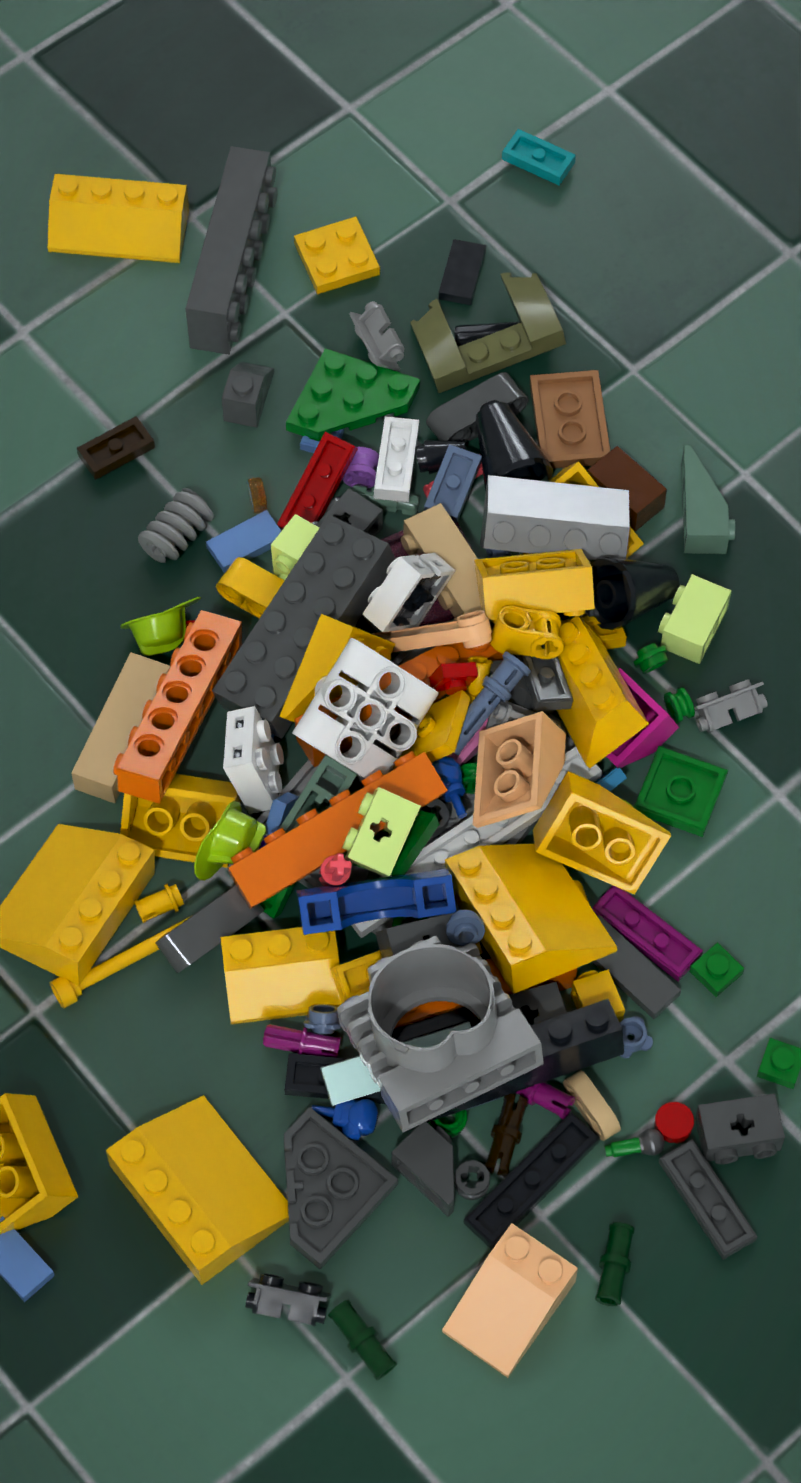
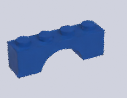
(388, 897)

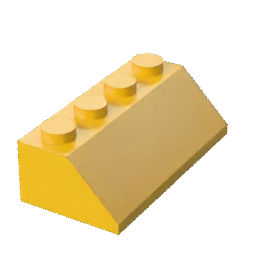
(117, 218)
(603, 706)

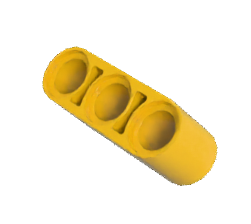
(248, 586)

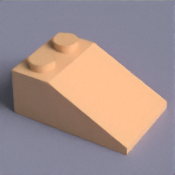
(516, 767)
(510, 1300)

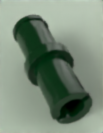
(615, 1264)
(362, 1339)

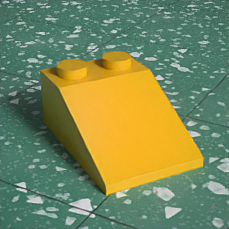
(320, 656)
(599, 834)

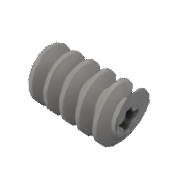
(175, 523)

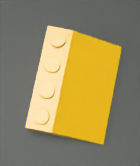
(74, 899)
(530, 912)
(199, 1186)

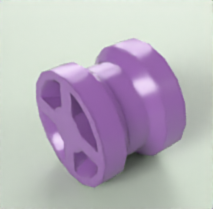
(362, 468)

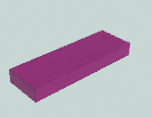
(648, 932)

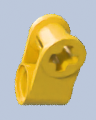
(525, 631)

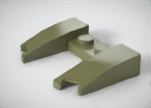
(534, 335)

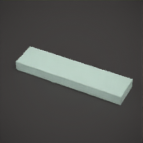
(352, 1079)

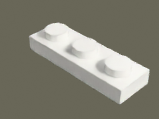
(396, 459)

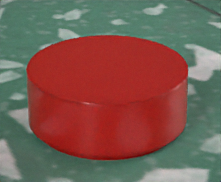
(674, 1122)

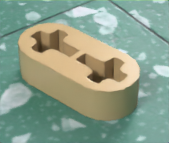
(592, 1105)

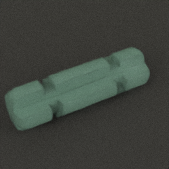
(407, 508)

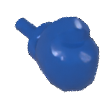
(451, 775)
(354, 1116)

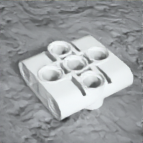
(403, 692)

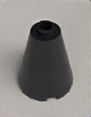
(507, 445)
(629, 590)

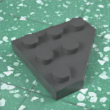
(328, 1186)

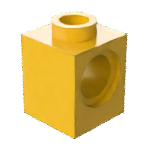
(596, 987)

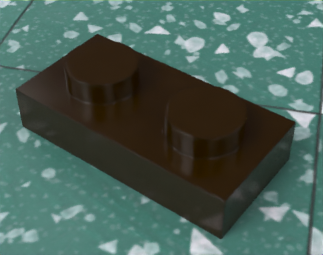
(115, 447)

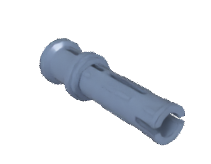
(496, 689)

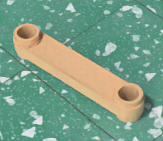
(470, 628)

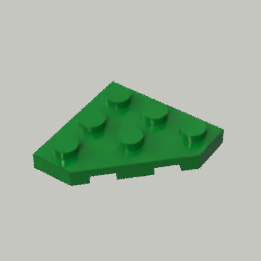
(349, 395)

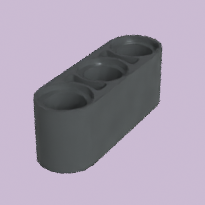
(457, 417)
(205, 927)

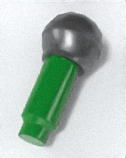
(648, 1142)

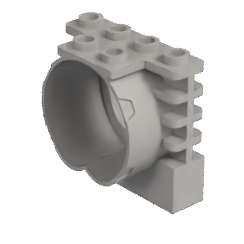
(466, 1064)

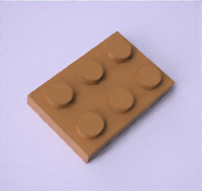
(570, 417)

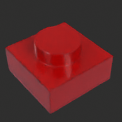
(453, 677)

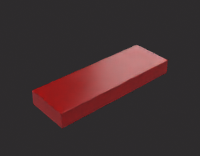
(319, 480)

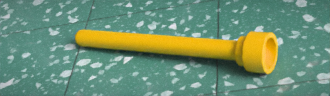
(67, 992)

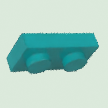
(538, 157)

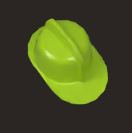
(160, 631)
(227, 838)

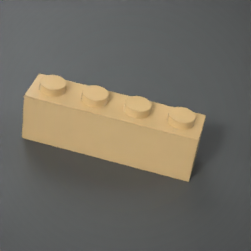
(437, 533)
(110, 735)

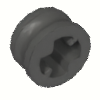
(481, 1187)

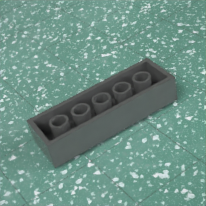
(231, 250)
(328, 579)

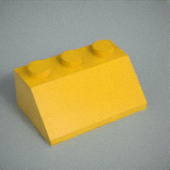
(537, 582)
(182, 817)
(279, 973)
(31, 1167)

